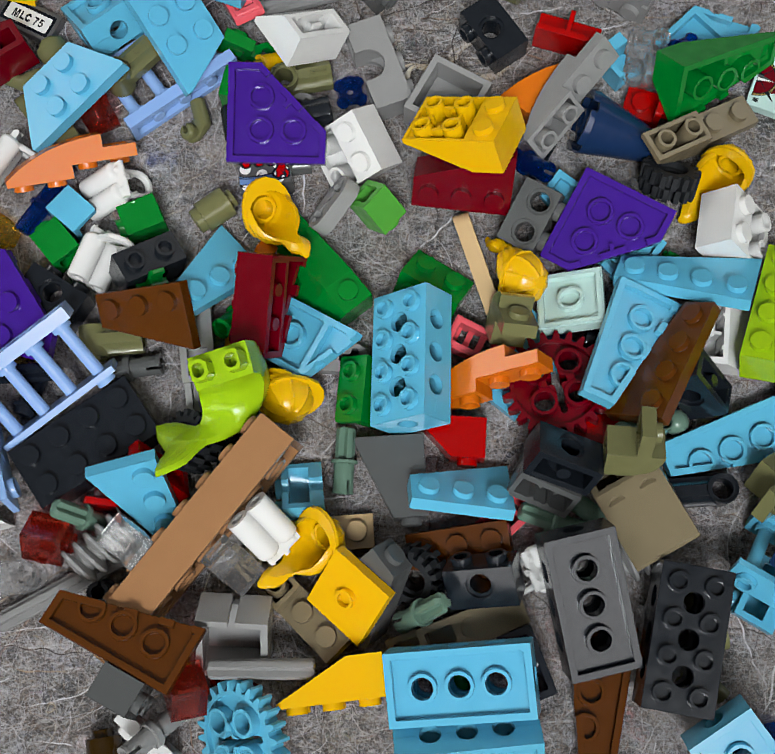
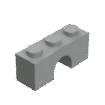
(372, 44)

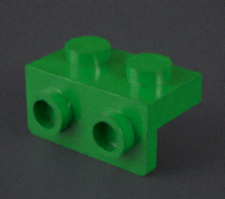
(427, 269)
(354, 391)

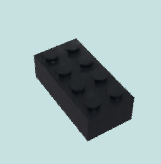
(85, 436)

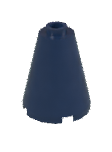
(608, 130)

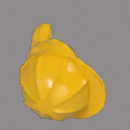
(719, 168)
(273, 215)
(518, 269)
(291, 397)
(311, 552)

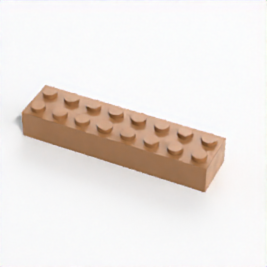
(198, 523)

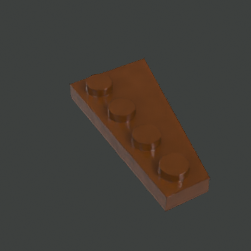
(668, 366)
(134, 642)
(600, 712)

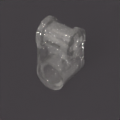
(642, 55)
(12, 577)

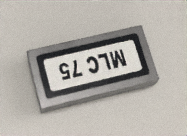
(32, 20)

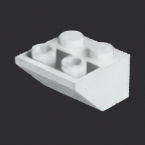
(304, 35)
(359, 147)
(731, 225)
(727, 339)

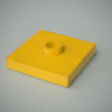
(350, 595)

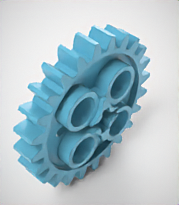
(241, 712)

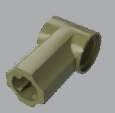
(140, 59)
(305, 78)
(108, 343)

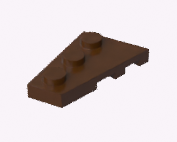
(152, 312)
(472, 537)

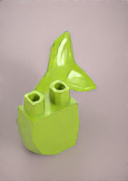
(230, 389)

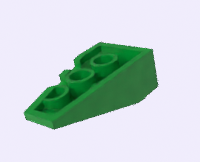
(702, 70)
(328, 281)

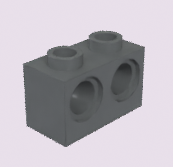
(524, 213)
(120, 692)

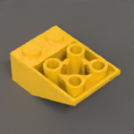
(468, 131)
(348, 679)

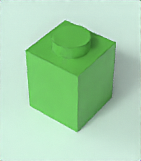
(377, 207)

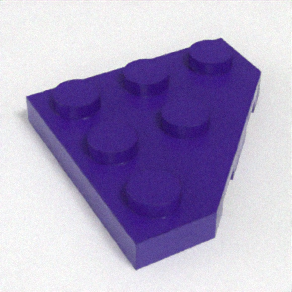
(268, 121)
(604, 223)
(19, 304)

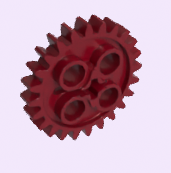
(528, 393)

